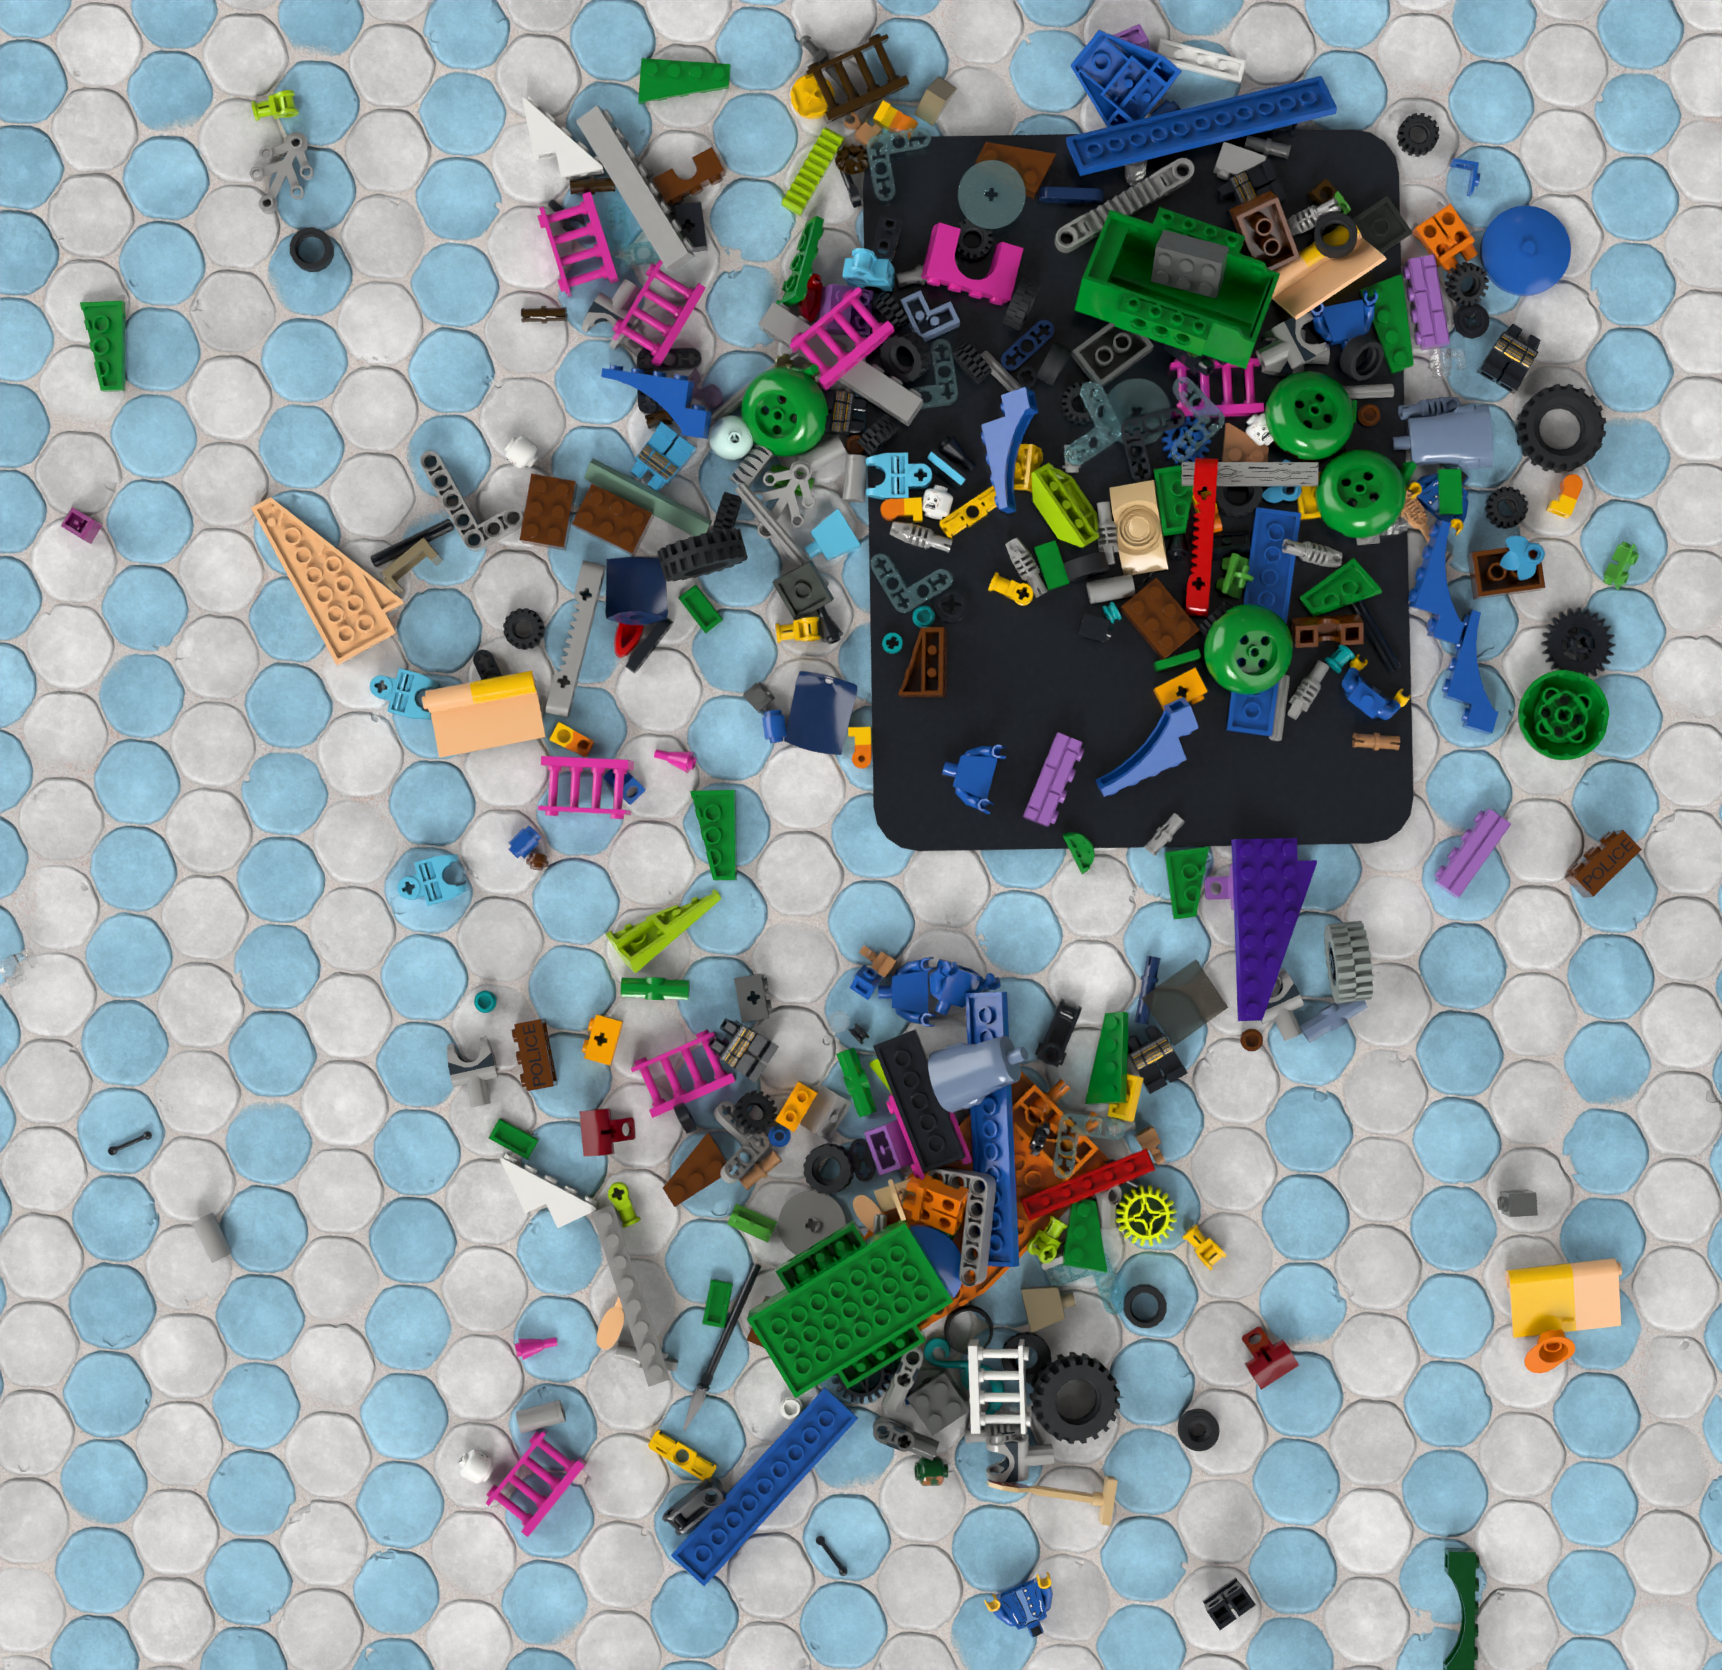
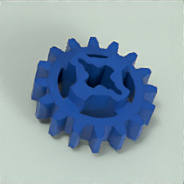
(1197, 436)

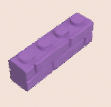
(1427, 302)
(1052, 780)
(1472, 852)

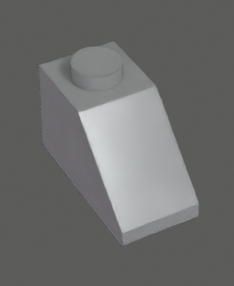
(1235, 160)

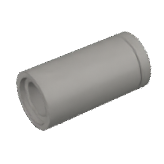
(824, 453)
(855, 479)
(1110, 588)
(212, 1237)
(540, 1416)

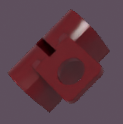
(601, 1132)
(1269, 1360)

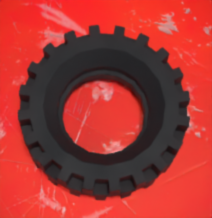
(1581, 407)
(702, 554)
(1057, 1375)

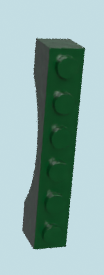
(1461, 1568)

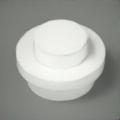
(790, 1407)

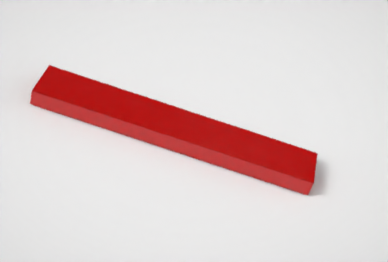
(1087, 1184)

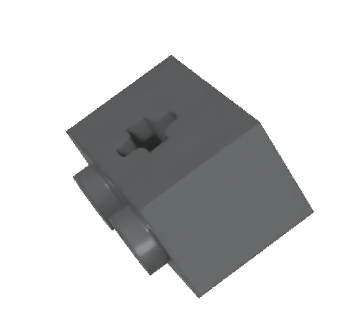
(748, 1010)
(1518, 1203)

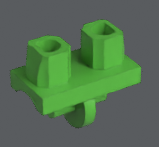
(1236, 575)

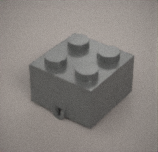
(938, 1401)

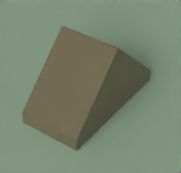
(934, 100)

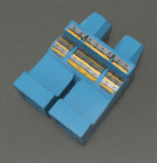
(657, 462)

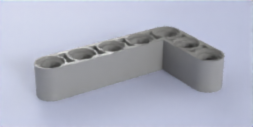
(462, 508)
(973, 1218)

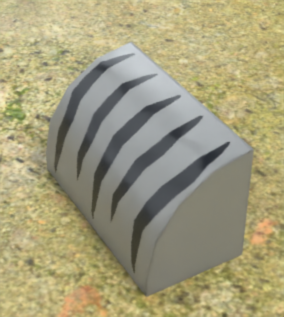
(752, 466)

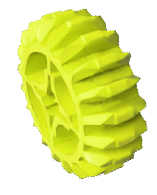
(1156, 1214)

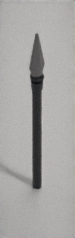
(703, 1386)

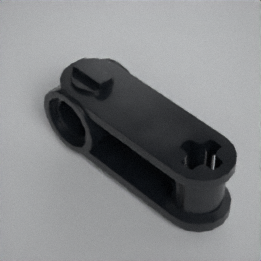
(1059, 1033)
(695, 1505)

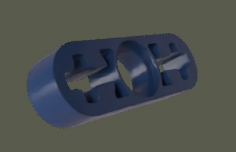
(1071, 195)
(1043, 339)

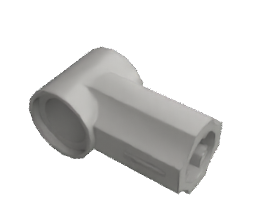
(1106, 1206)

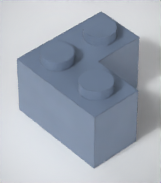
(928, 322)

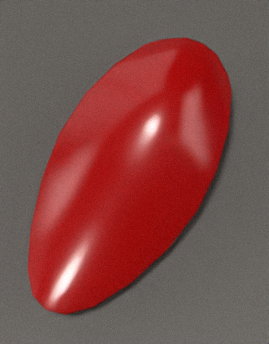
(810, 304)
(626, 638)

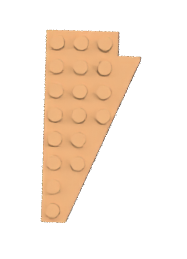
(337, 593)

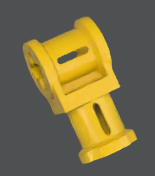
(1010, 589)
(800, 630)
(1205, 1248)

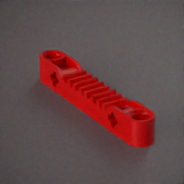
(1204, 475)

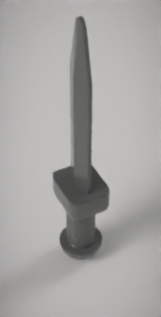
(822, 56)

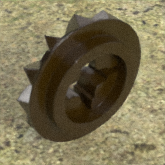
(848, 165)

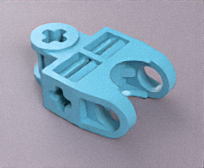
(868, 271)
(888, 464)
(408, 690)
(423, 884)

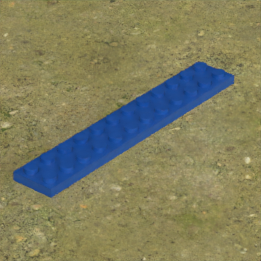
(1200, 125)
(994, 1131)

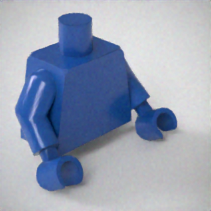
(1345, 320)
(974, 775)
(952, 981)
(910, 991)

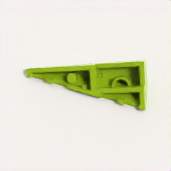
(645, 940)

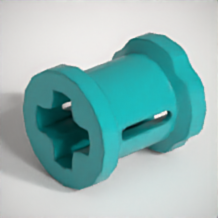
(1339, 658)

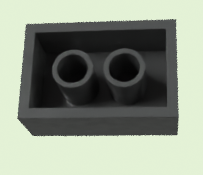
(1189, 264)
(1110, 353)

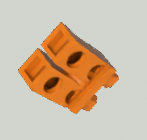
(1445, 238)
(936, 1203)

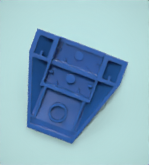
(1122, 77)

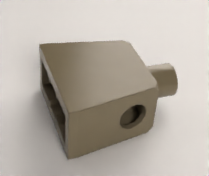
(1045, 1305)

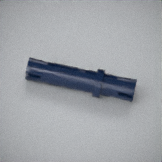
(1149, 981)

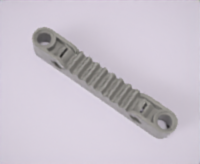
(1128, 203)
(561, 698)

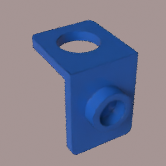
(1474, 176)
(629, 781)

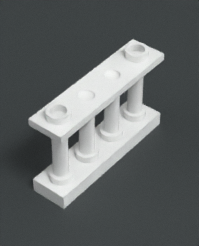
(979, 1397)

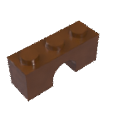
(674, 189)
(1339, 628)

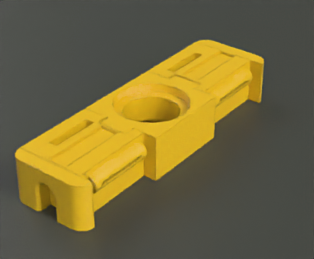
(958, 519)
(668, 1448)

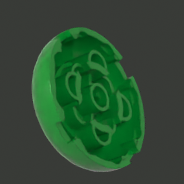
(802, 399)
(1286, 420)
(1366, 517)
(1224, 649)
(1584, 700)

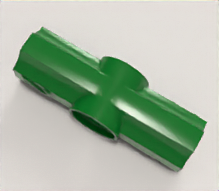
(655, 988)
(856, 1082)

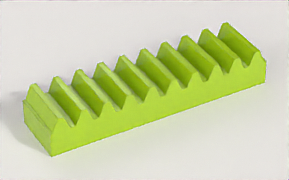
(812, 171)

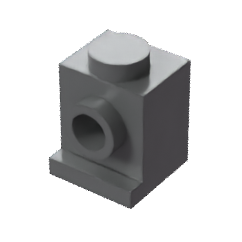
(758, 696)

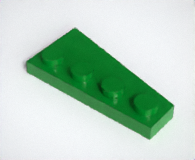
(1392, 323)
(107, 341)
(718, 829)
(1109, 1070)

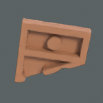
(1241, 448)

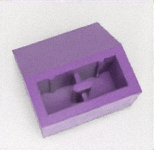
(833, 295)
(888, 1147)

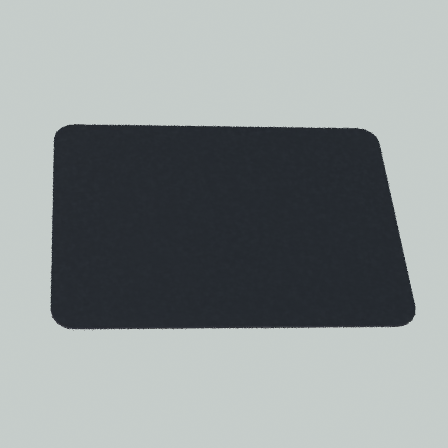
(1022, 669)

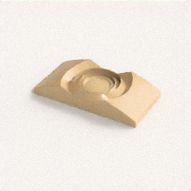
(1138, 528)

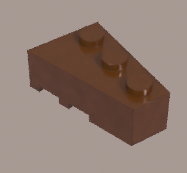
(1029, 163)
(928, 665)
(697, 1171)

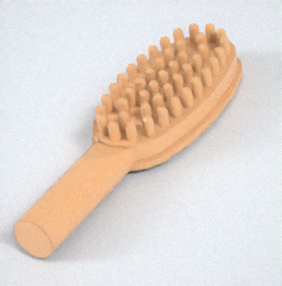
(1416, 515)
(866, 1210)
(610, 1326)

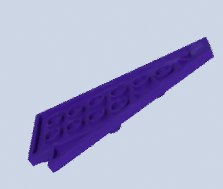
(1267, 904)

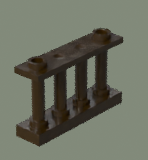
(855, 101)

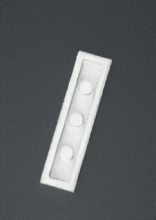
(1202, 61)

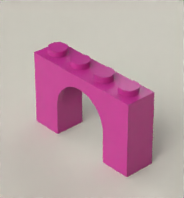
(942, 268)

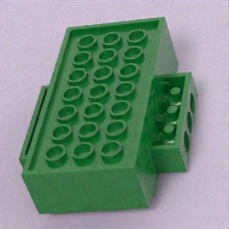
(1121, 290)
(849, 1306)

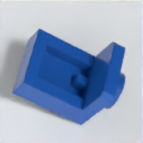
(865, 982)

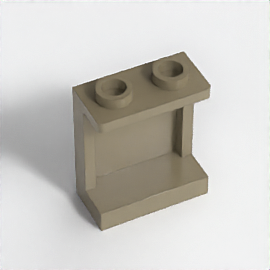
(408, 561)

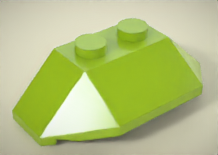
(1064, 506)

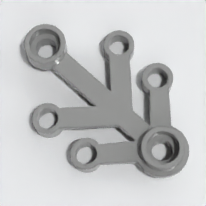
(284, 169)
(787, 493)

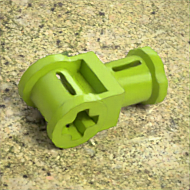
(276, 106)
(623, 1205)
(1047, 1240)

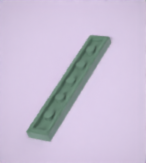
(647, 498)

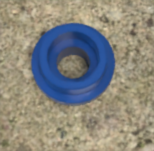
(779, 1143)

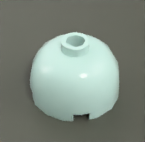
(721, 441)

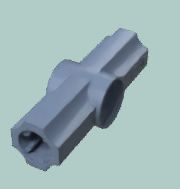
(1331, 1019)

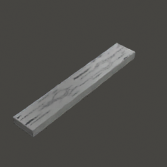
(1259, 473)

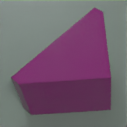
(81, 525)

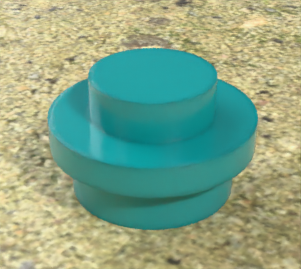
(923, 616)
(485, 1001)

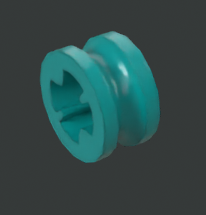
(1111, 612)
(896, 648)

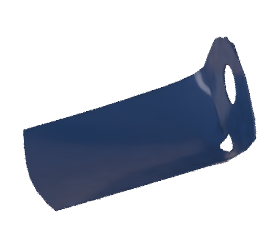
(635, 591)
(820, 713)

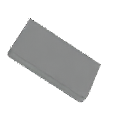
(825, 1113)

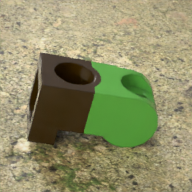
(1325, 192)

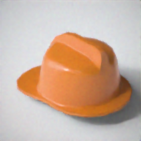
(1549, 1352)

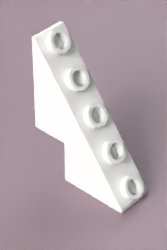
(551, 142)
(538, 1190)

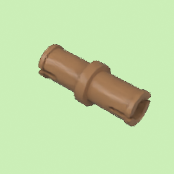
(1376, 741)
(760, 1170)

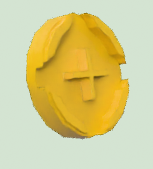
(808, 99)

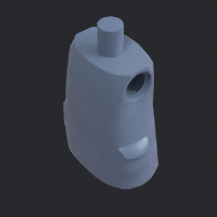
(1451, 438)
(969, 1072)

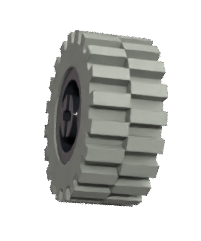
(1348, 962)

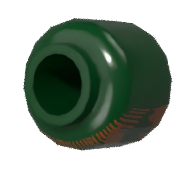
(930, 1471)

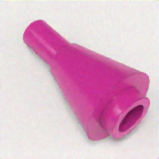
(683, 760)
(530, 1347)

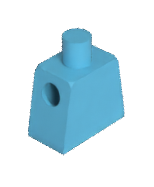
(832, 538)

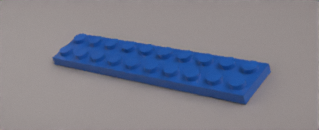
(1270, 589)
(764, 1486)

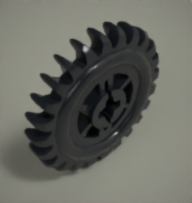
(1559, 632)

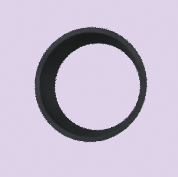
(963, 1309)

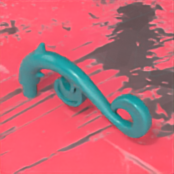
(997, 1385)

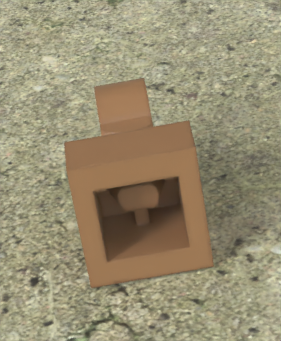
(864, 130)
(881, 963)
(1149, 1139)

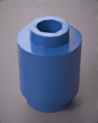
(774, 726)
(524, 842)

